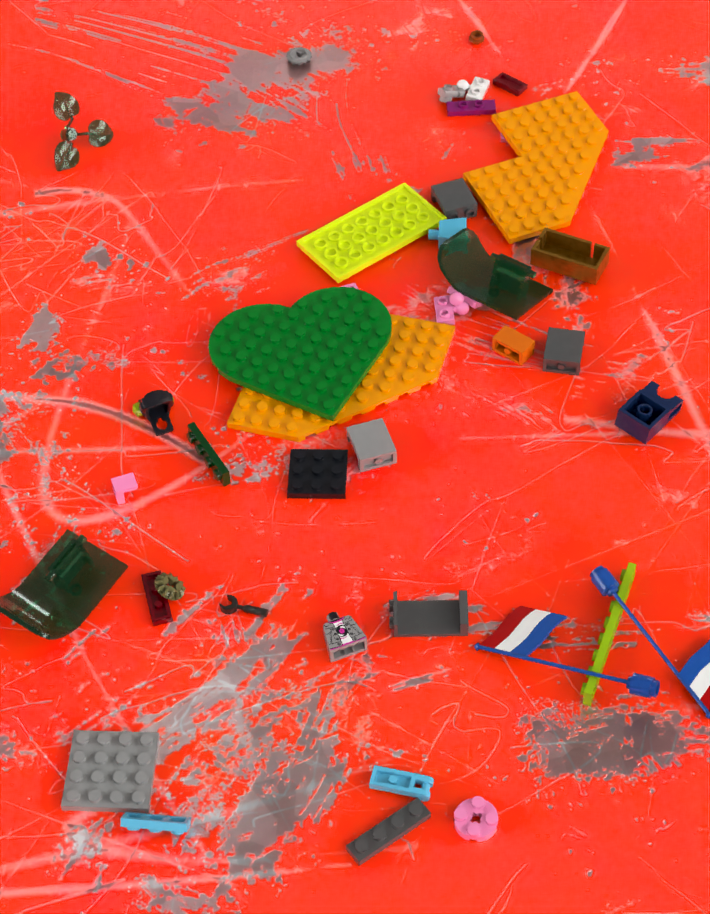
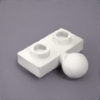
(476, 90)

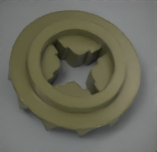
(168, 591)

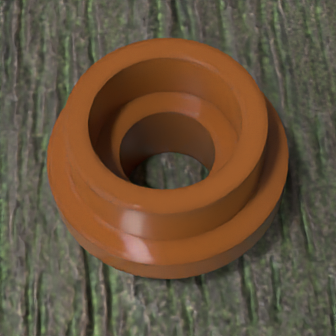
(476, 37)

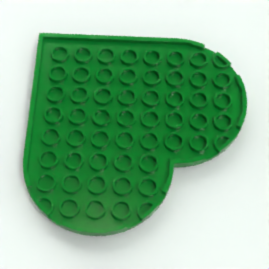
(305, 352)

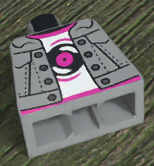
(343, 637)

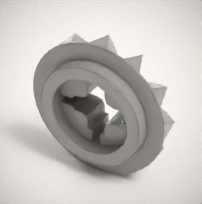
(304, 55)

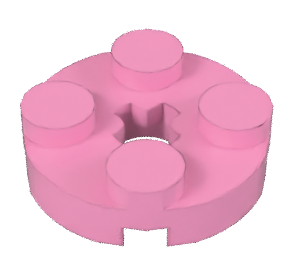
(476, 807)

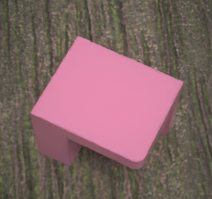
(123, 484)

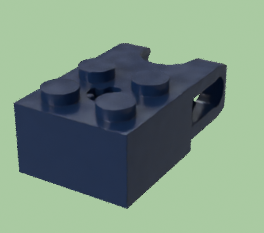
(647, 413)

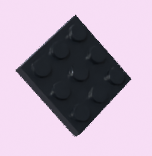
(317, 474)

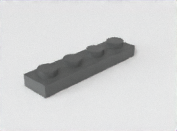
(388, 831)

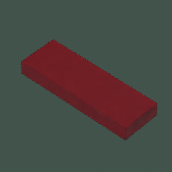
(157, 604)

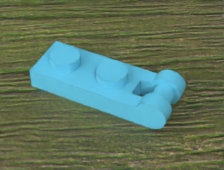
(401, 782)

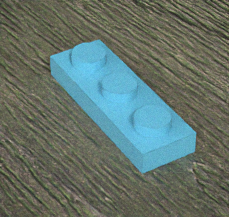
(155, 822)

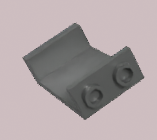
(429, 617)

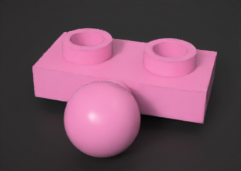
(457, 298)
(445, 310)

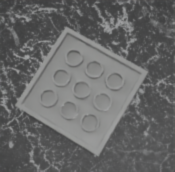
(110, 771)

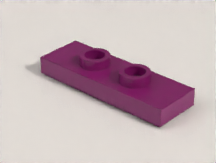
(471, 107)

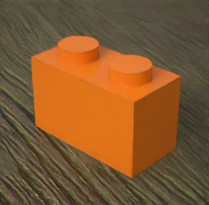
(513, 345)

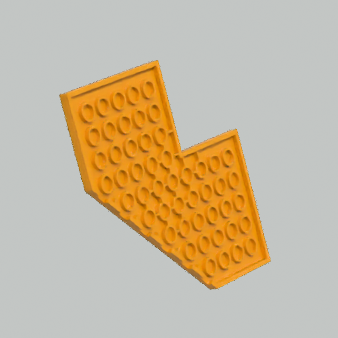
(556, 154)
(406, 364)

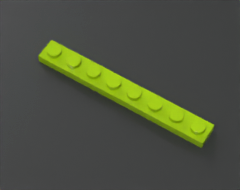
(605, 639)

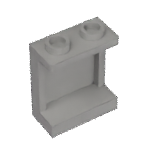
(372, 444)

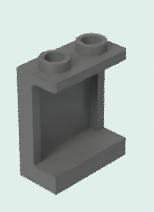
(454, 199)
(563, 351)

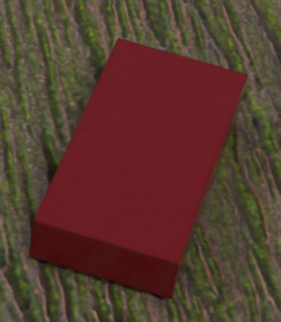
(510, 84)

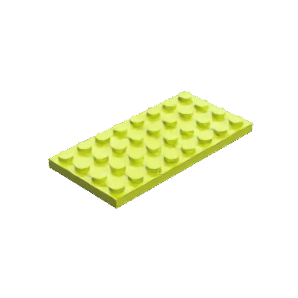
(370, 232)

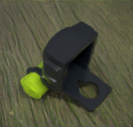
(155, 406)

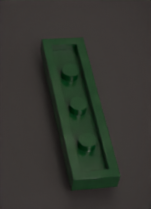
(210, 457)

